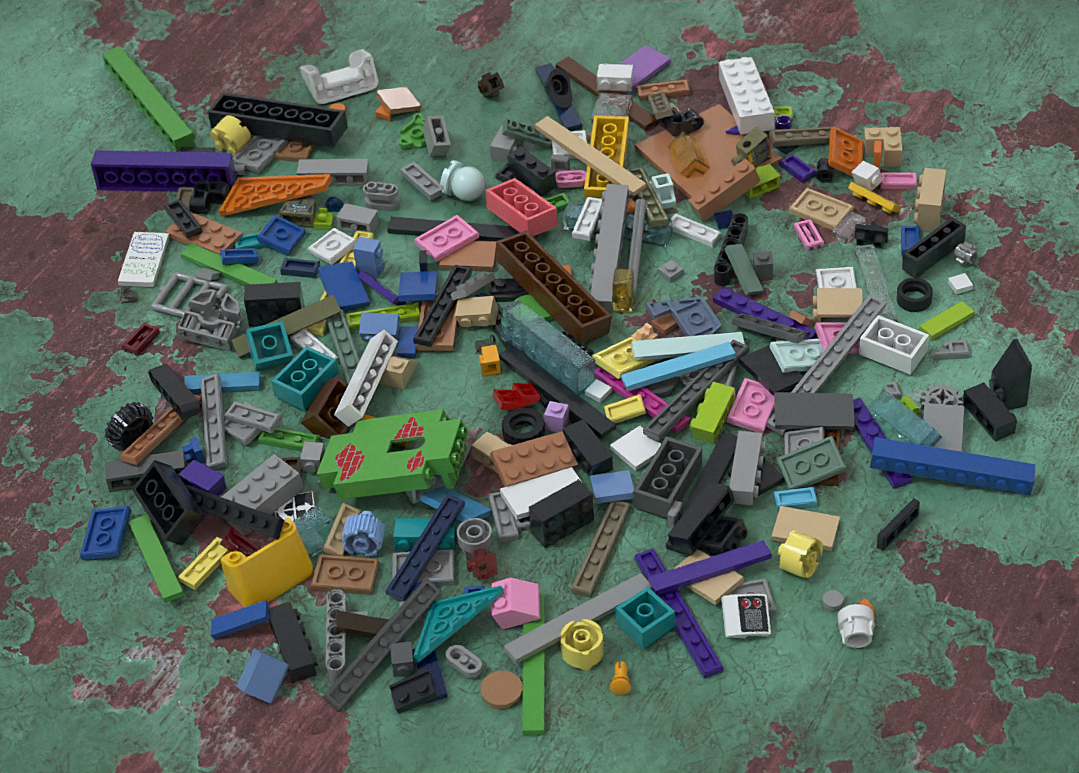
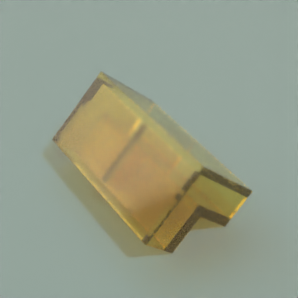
(688, 155)

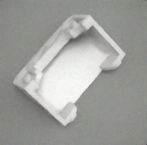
(344, 82)

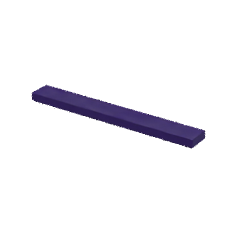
(685, 623)

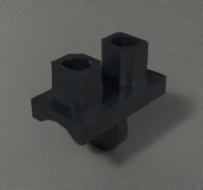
(871, 232)

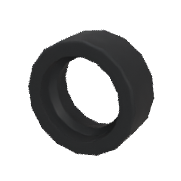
(914, 304)

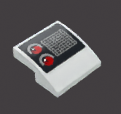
(746, 615)

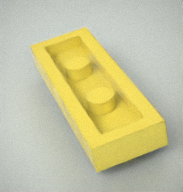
(203, 565)

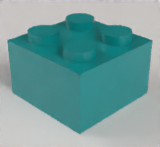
(269, 345)
(645, 617)

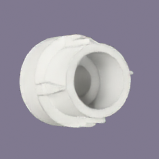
(856, 625)

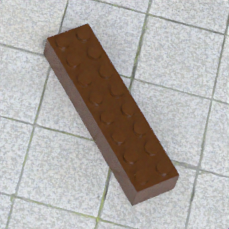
(553, 287)

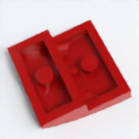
(520, 396)

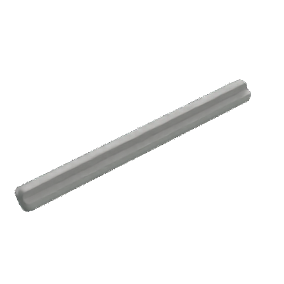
(636, 241)

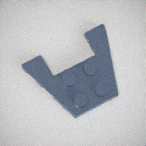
(691, 315)

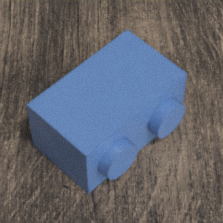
(369, 256)
(374, 323)

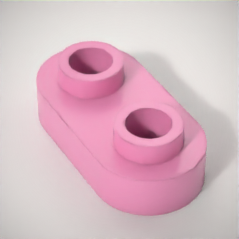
(570, 178)

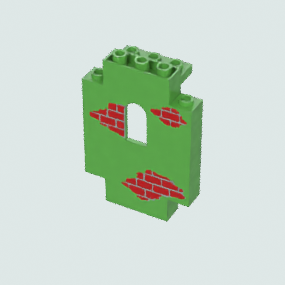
(361, 461)

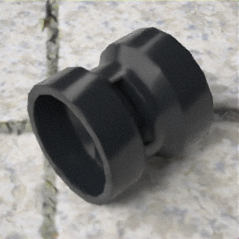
(824, 172)

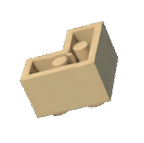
(891, 144)

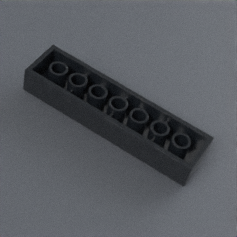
(281, 119)

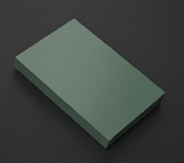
(811, 464)

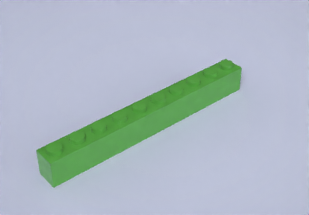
(148, 99)

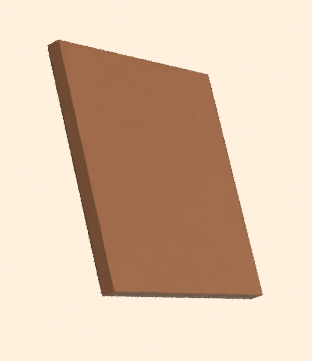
(715, 142)

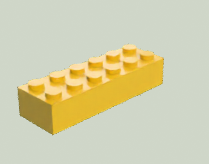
(611, 138)

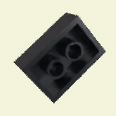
(272, 301)
(561, 513)

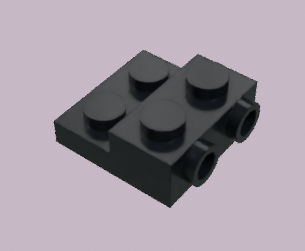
(725, 536)

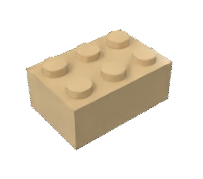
(930, 199)

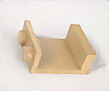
(836, 302)

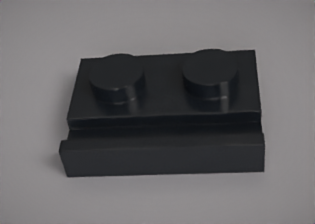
(507, 290)
(413, 691)

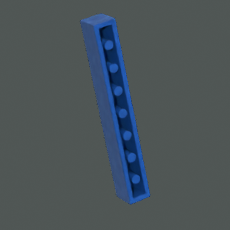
(952, 466)

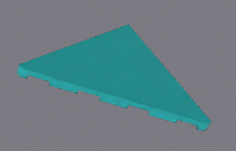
(449, 616)

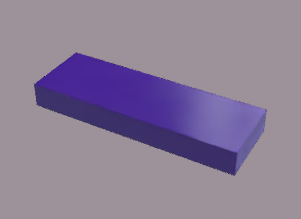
(379, 287)

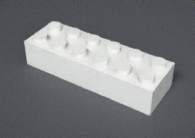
(746, 95)

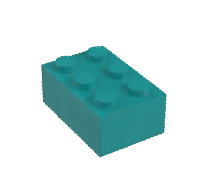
(304, 377)

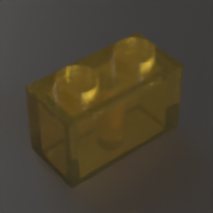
(623, 289)

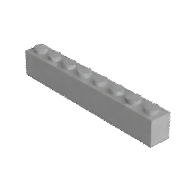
(609, 243)

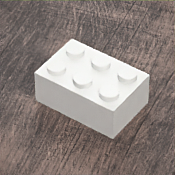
(893, 344)

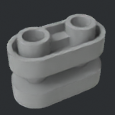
(381, 196)

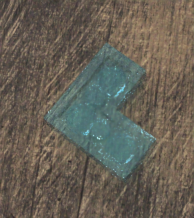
(308, 525)

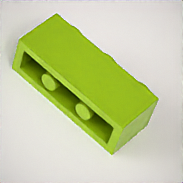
(713, 412)

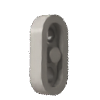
(465, 662)

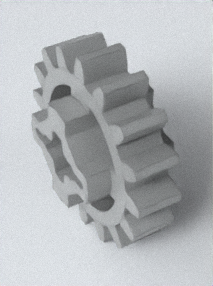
(943, 393)

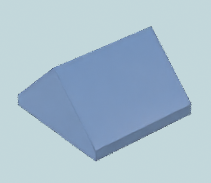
(262, 676)

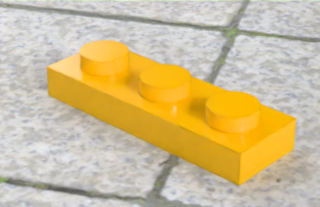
(874, 198)

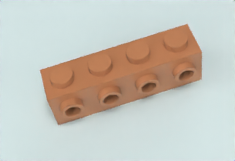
(724, 190)

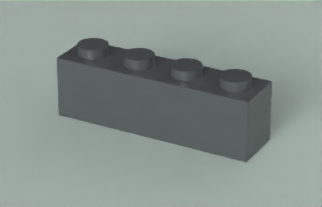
(124, 475)

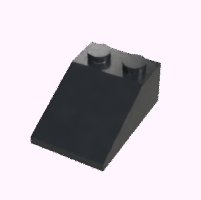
(1012, 377)

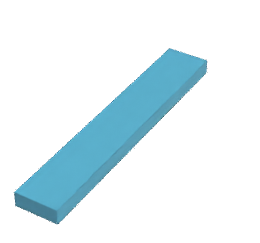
(678, 366)

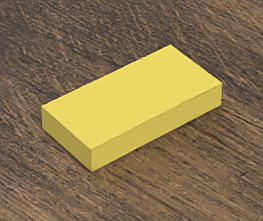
(625, 409)

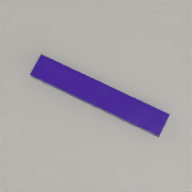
(709, 567)

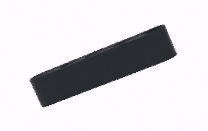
(735, 235)
(174, 391)

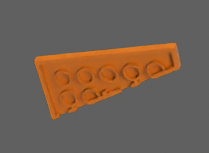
(263, 191)

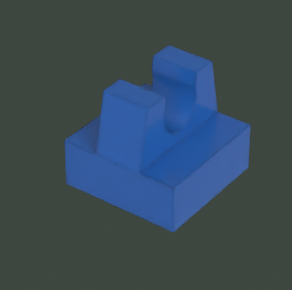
(193, 451)

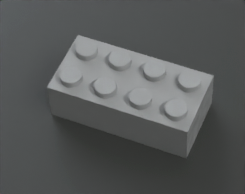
(266, 488)

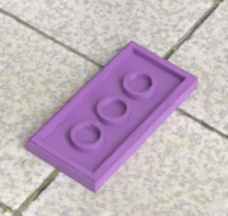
(645, 64)

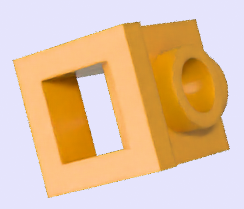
(489, 361)

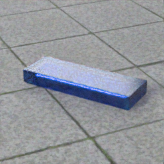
(431, 663)

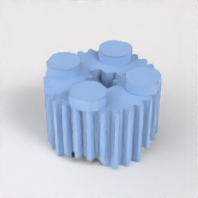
(363, 534)

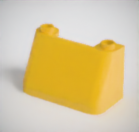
(268, 570)

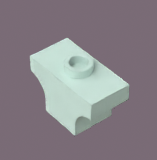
(664, 190)

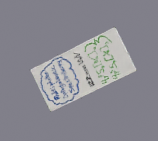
(143, 259)

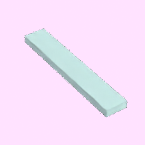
(679, 345)

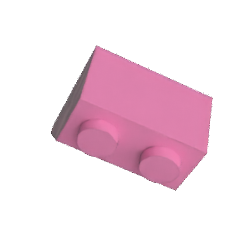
(517, 604)

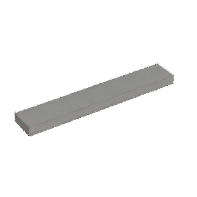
(213, 422)

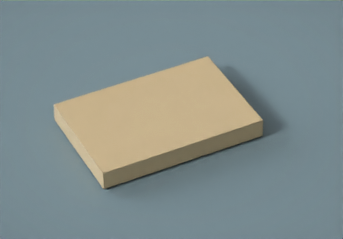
(820, 209)
(813, 524)
(715, 587)

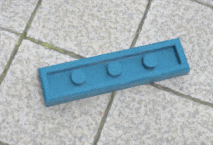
(229, 382)

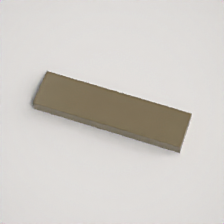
(660, 105)
(800, 136)

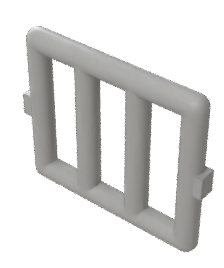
(190, 281)

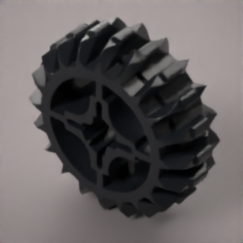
(128, 425)

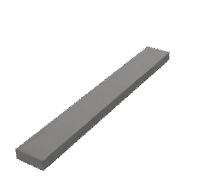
(592, 610)

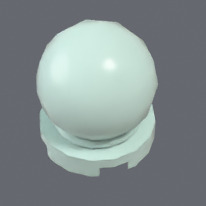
(463, 182)

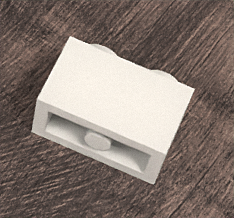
(615, 77)

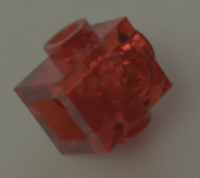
(489, 567)

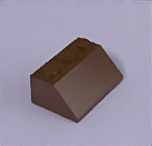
(320, 415)

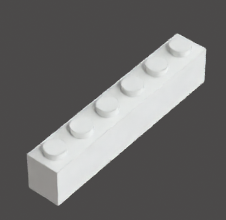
(366, 378)

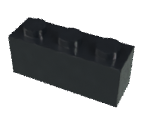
(532, 171)
(989, 411)
(588, 449)

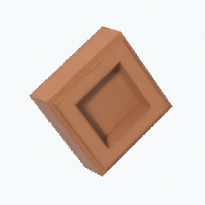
(802, 318)

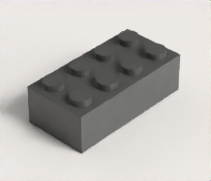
(667, 476)

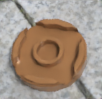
(501, 689)

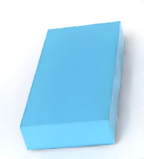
(796, 498)

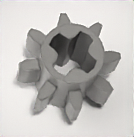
(965, 253)

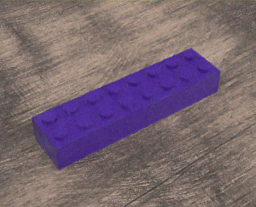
(159, 170)

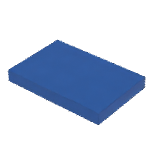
(345, 284)
(417, 286)
(105, 533)

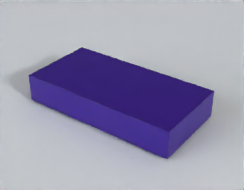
(797, 168)

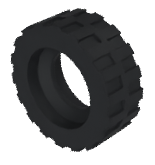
(522, 416)

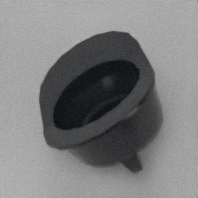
(559, 88)

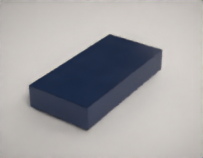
(300, 268)

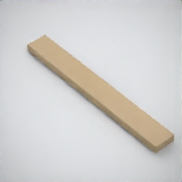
(589, 155)

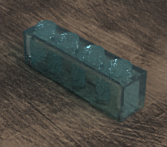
(903, 420)

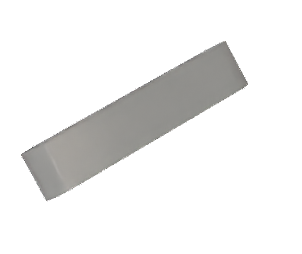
(335, 641)

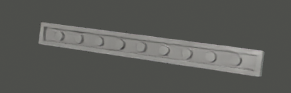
(836, 350)

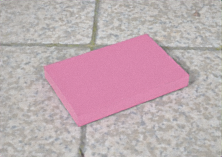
(446, 238)
(752, 407)

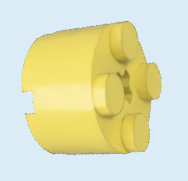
(230, 135)
(800, 554)
(582, 644)

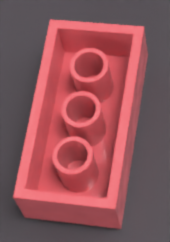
(521, 207)

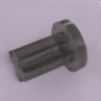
(486, 342)

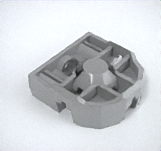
(204, 314)

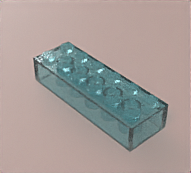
(547, 346)

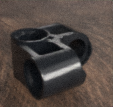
(685, 121)
(208, 192)

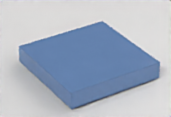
(612, 486)

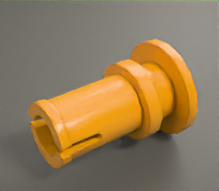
(620, 682)

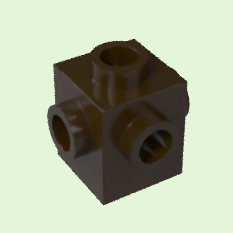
(490, 84)

